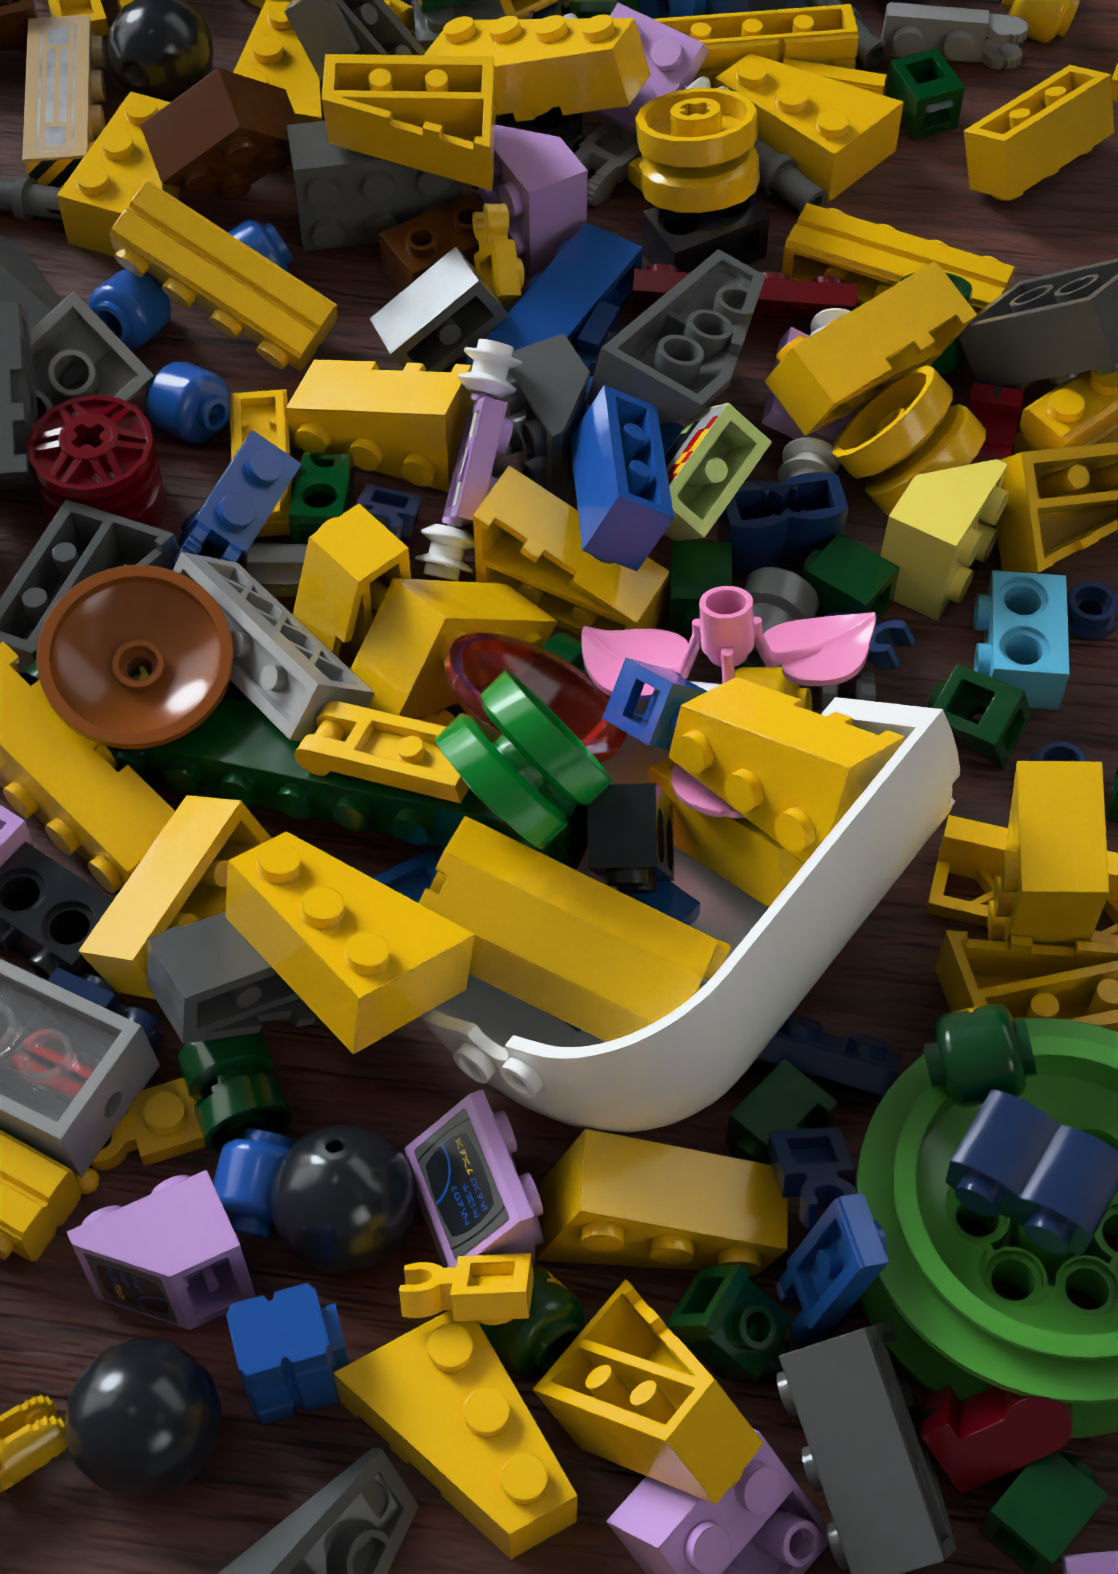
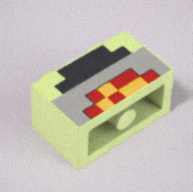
(709, 468)

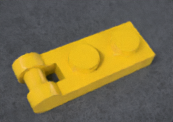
(380, 750)

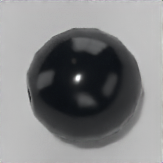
(160, 48)
(343, 1199)
(142, 1419)

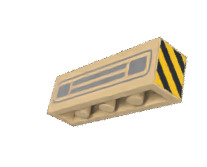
(61, 96)

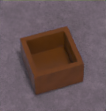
(221, 135)

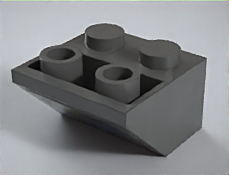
(546, 411)

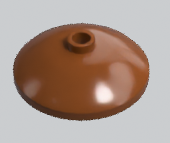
(132, 621)

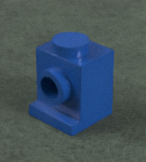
(660, 719)

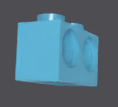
(1025, 635)

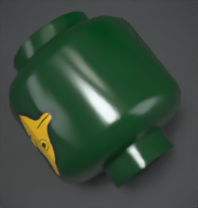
(980, 1052)
(538, 1341)

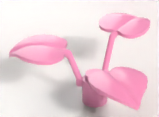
(808, 650)

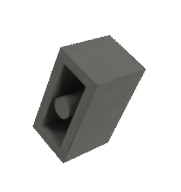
(439, 314)

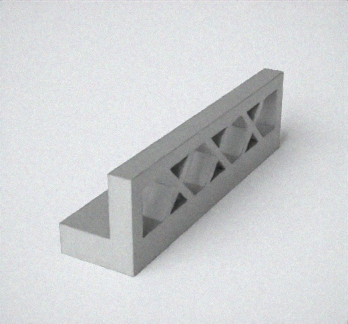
(275, 655)

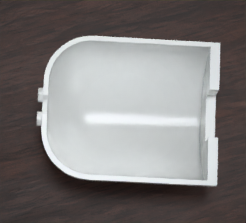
(771, 966)

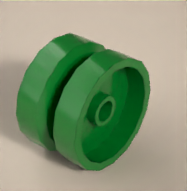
(513, 769)

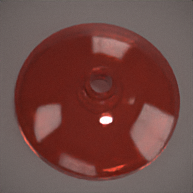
(571, 694)

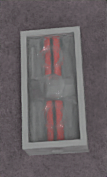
(65, 1068)

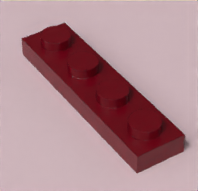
(778, 297)

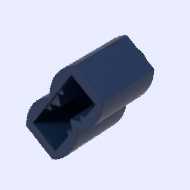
(782, 520)
(1035, 1172)

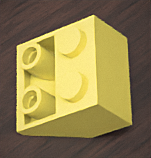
(941, 531)

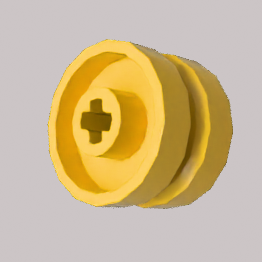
(698, 150)
(905, 434)

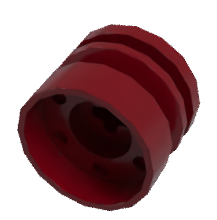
(98, 456)

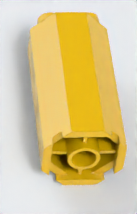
(567, 936)

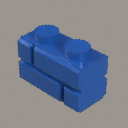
(287, 1352)

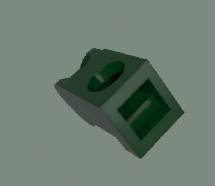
(320, 493)

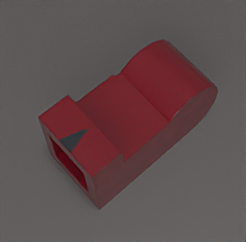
(998, 413)
(991, 1432)

